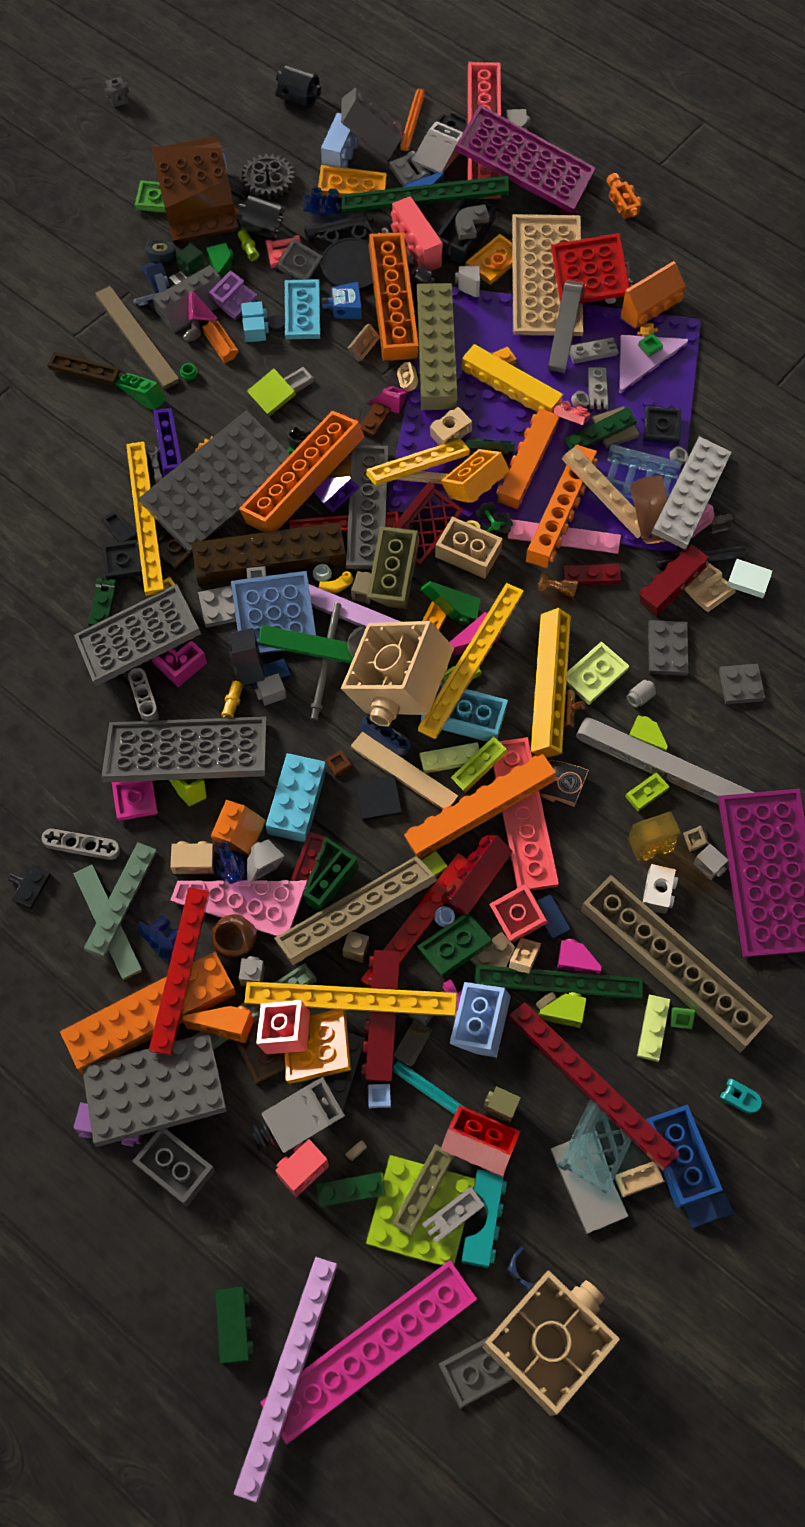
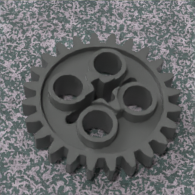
(255, 179)

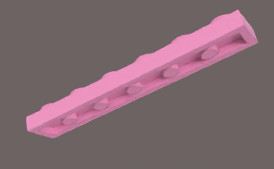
(574, 537)

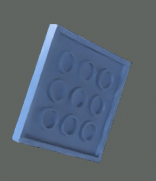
(275, 602)

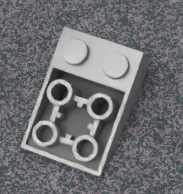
(438, 148)
(302, 1114)

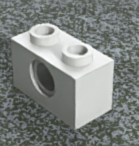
(659, 877)

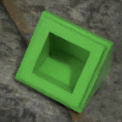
(682, 1018)

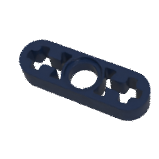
(400, 744)

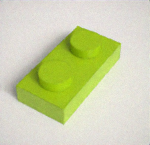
(647, 791)

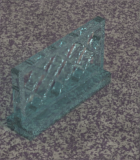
(578, 1144)

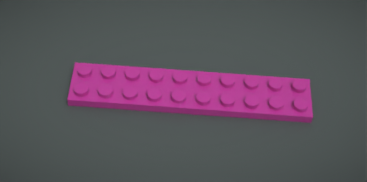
(375, 1347)

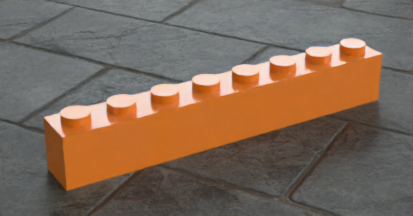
(480, 806)

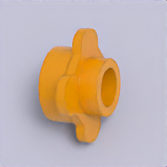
(647, 329)

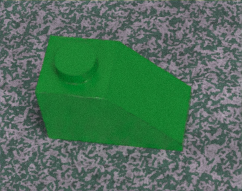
(220, 258)

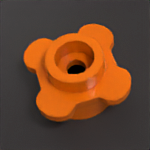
(498, 261)

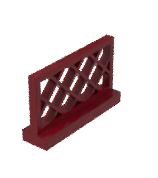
(414, 510)

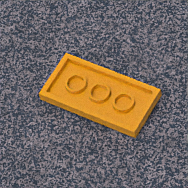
(350, 180)

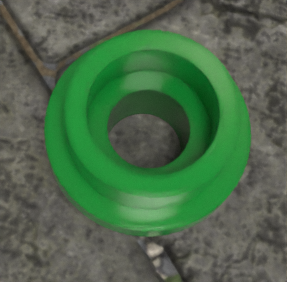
(188, 371)

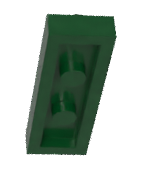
(351, 1189)

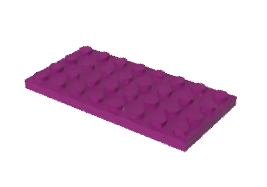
(525, 158)
(767, 869)

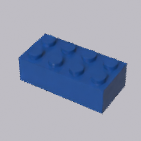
(692, 1173)

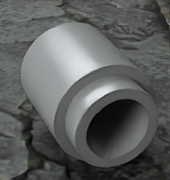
(641, 693)

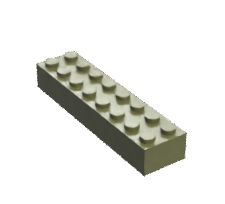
(436, 347)

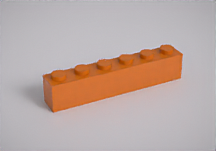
(528, 458)

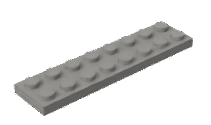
(691, 493)

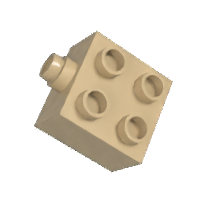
(397, 669)
(552, 1341)

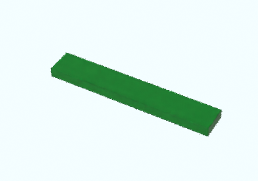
(304, 643)

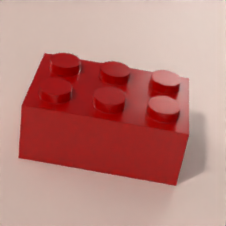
(480, 1140)

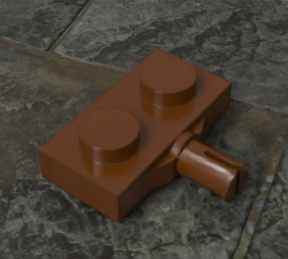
(570, 709)

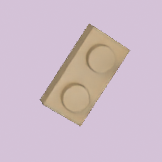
(524, 955)

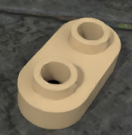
(407, 376)

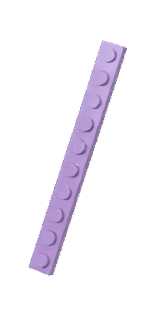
(285, 1381)

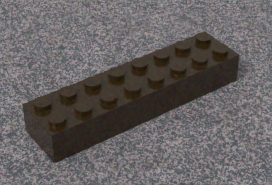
(278, 551)

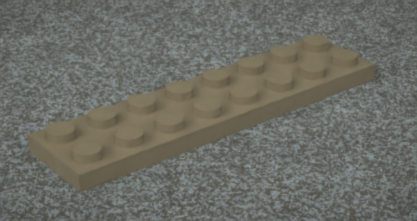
(355, 910)

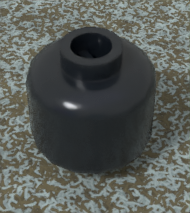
(421, 275)

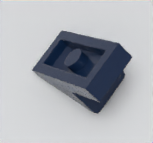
(151, 269)

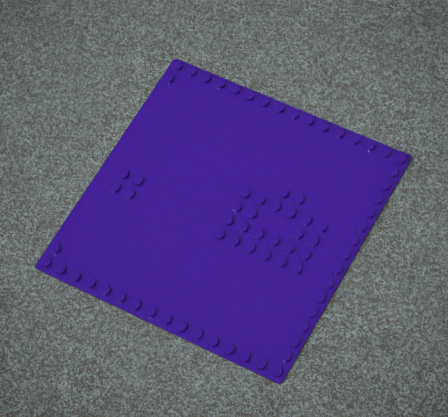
(494, 415)

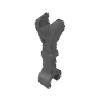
(155, 465)

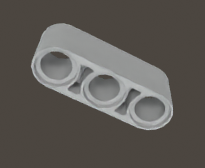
(142, 688)

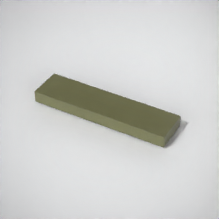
(422, 1190)

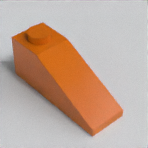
(223, 1022)

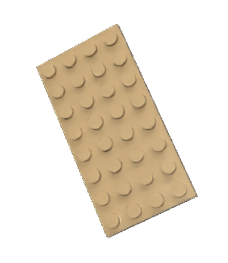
(534, 278)

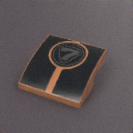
(567, 783)

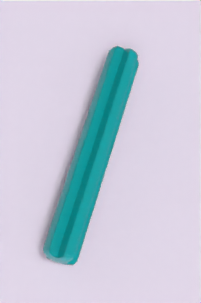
(426, 1087)

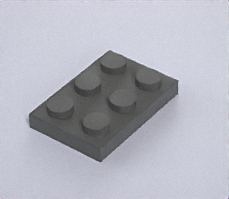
(668, 647)

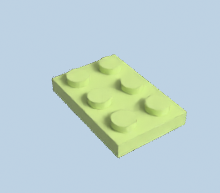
(595, 673)

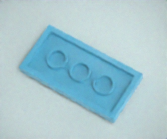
(302, 309)

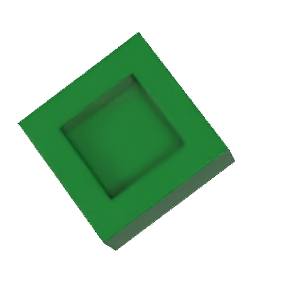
(650, 345)

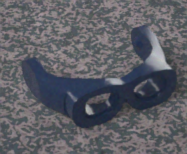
(511, 1269)

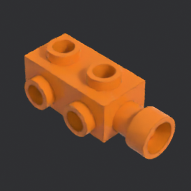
(623, 196)

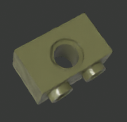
(501, 1105)

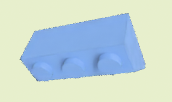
(480, 1019)

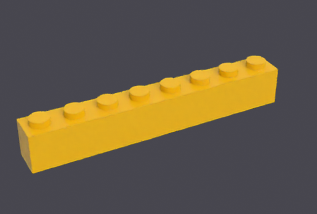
(551, 683)

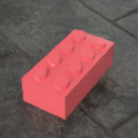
(419, 236)

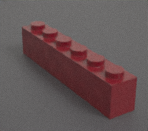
(381, 1024)

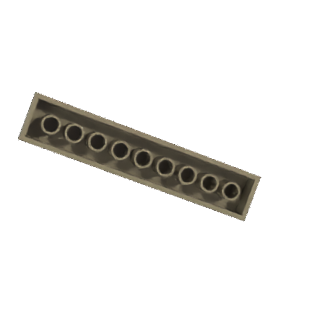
(676, 963)

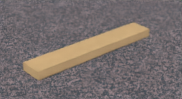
(403, 771)

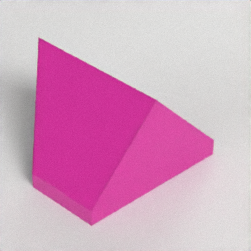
(198, 310)
(391, 398)

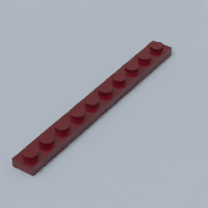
(594, 1086)

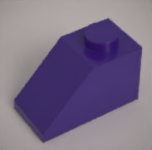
(336, 491)

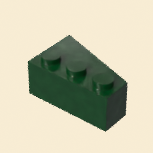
(330, 875)

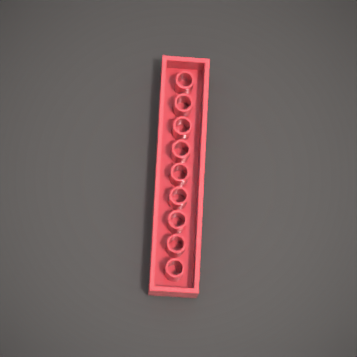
(483, 90)

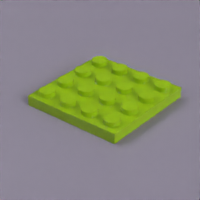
(398, 1182)

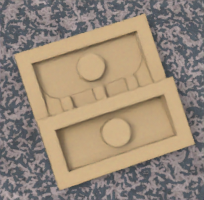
(709, 588)

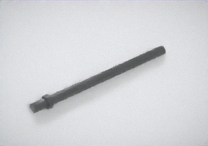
(316, 706)

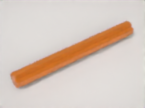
(412, 120)

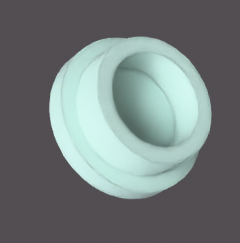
(322, 573)

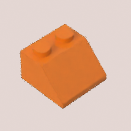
(238, 827)

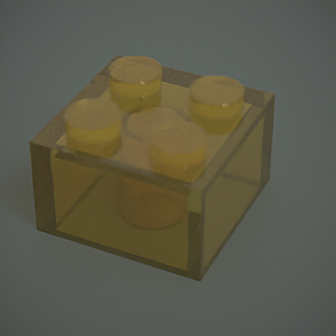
(654, 836)

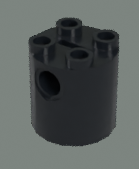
(298, 86)
(261, 216)

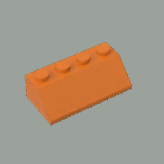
(653, 295)

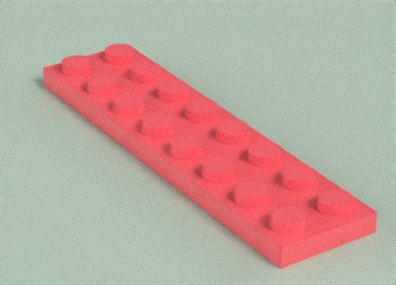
(526, 826)

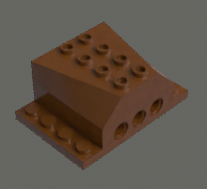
(195, 189)

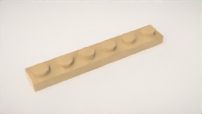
(603, 489)

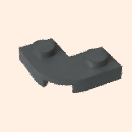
(467, 218)

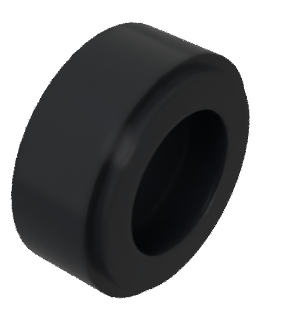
(276, 323)

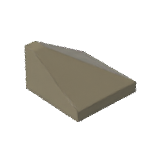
(696, 838)

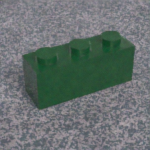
(233, 1325)

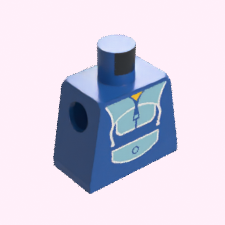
(344, 301)

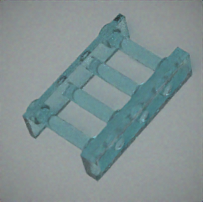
(642, 461)

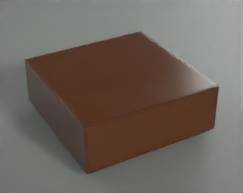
(338, 763)

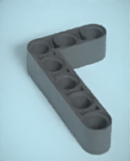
(565, 325)

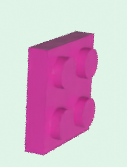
(134, 799)

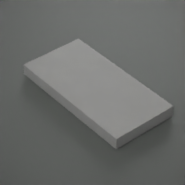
(591, 1204)

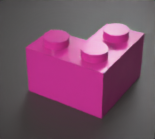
(182, 664)

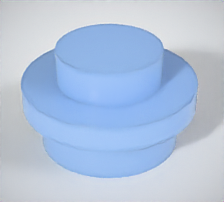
(444, 916)

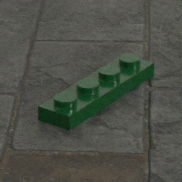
(602, 429)

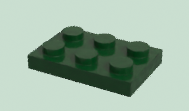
(454, 945)

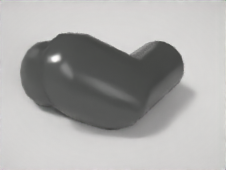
(193, 333)

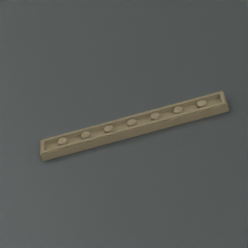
(137, 337)

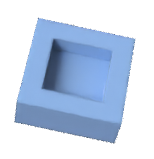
(379, 1096)

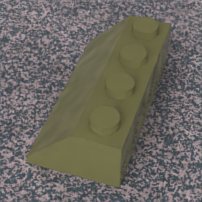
(393, 567)

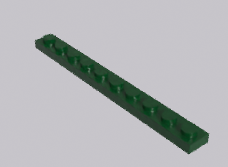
(426, 193)

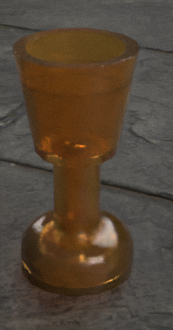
(566, 587)

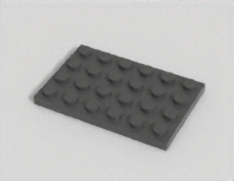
(136, 635)
(152, 1090)

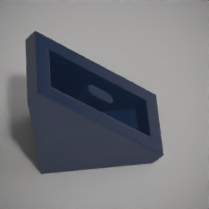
(708, 1210)

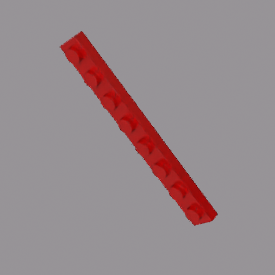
(422, 915)
(179, 972)

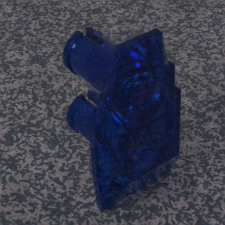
(321, 204)
(229, 865)
(156, 940)

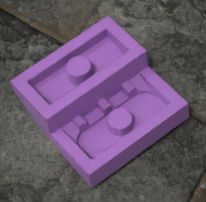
(231, 293)

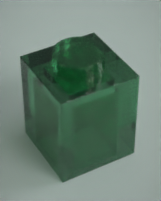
(190, 259)

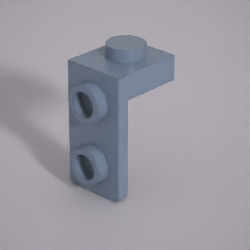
(161, 282)

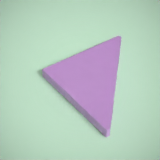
(636, 363)

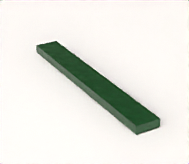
(560, 982)

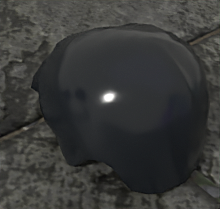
(296, 437)

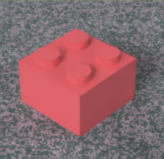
(518, 913)
(283, 1027)
(302, 1167)

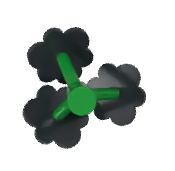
(502, 523)

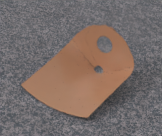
(649, 500)

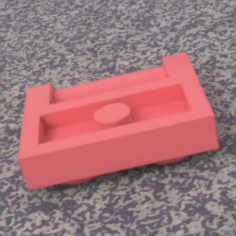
(276, 255)
(573, 414)

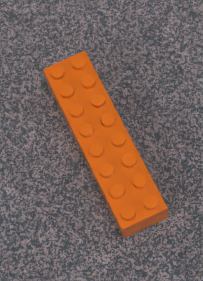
(393, 296)
(302, 472)
(134, 1017)

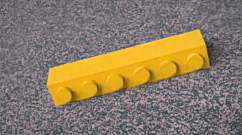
(510, 380)

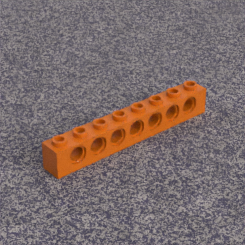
(557, 514)

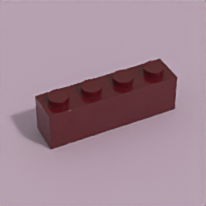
(673, 580)
(476, 874)

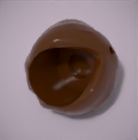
(233, 936)

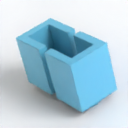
(253, 321)

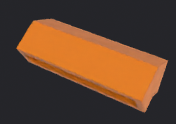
(220, 341)

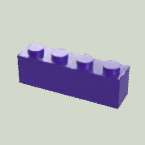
(167, 440)

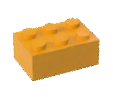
(475, 475)

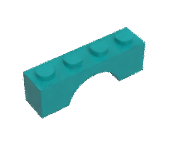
(478, 1247)

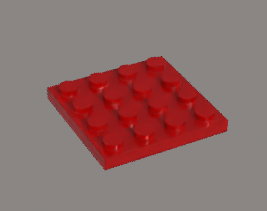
(594, 262)

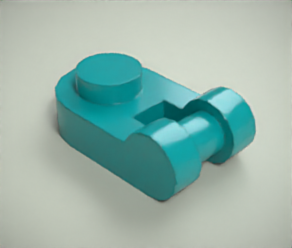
(749, 1100)

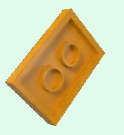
(482, 258)

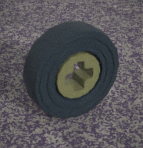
(160, 250)

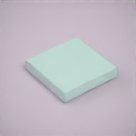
(749, 578)

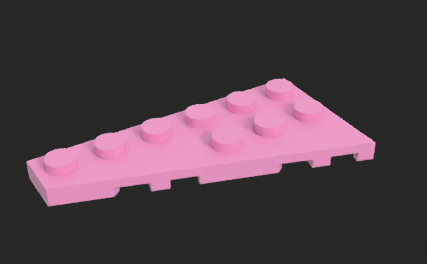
(266, 904)

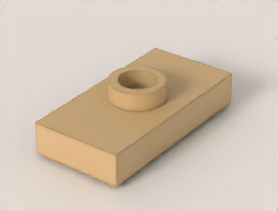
(639, 1179)

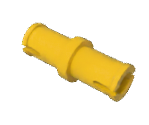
(232, 699)

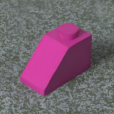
(576, 958)

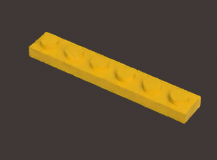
(417, 462)

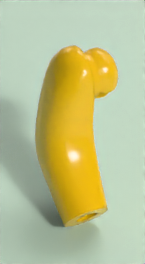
(337, 585)

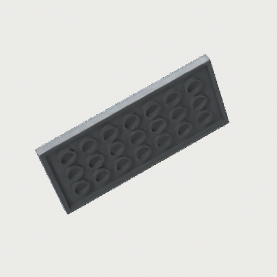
(214, 481)
(185, 749)

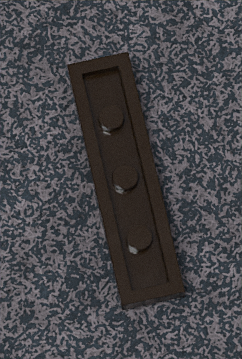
(83, 368)

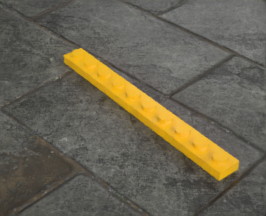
(144, 520)
(470, 661)
(354, 998)

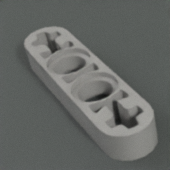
(79, 847)

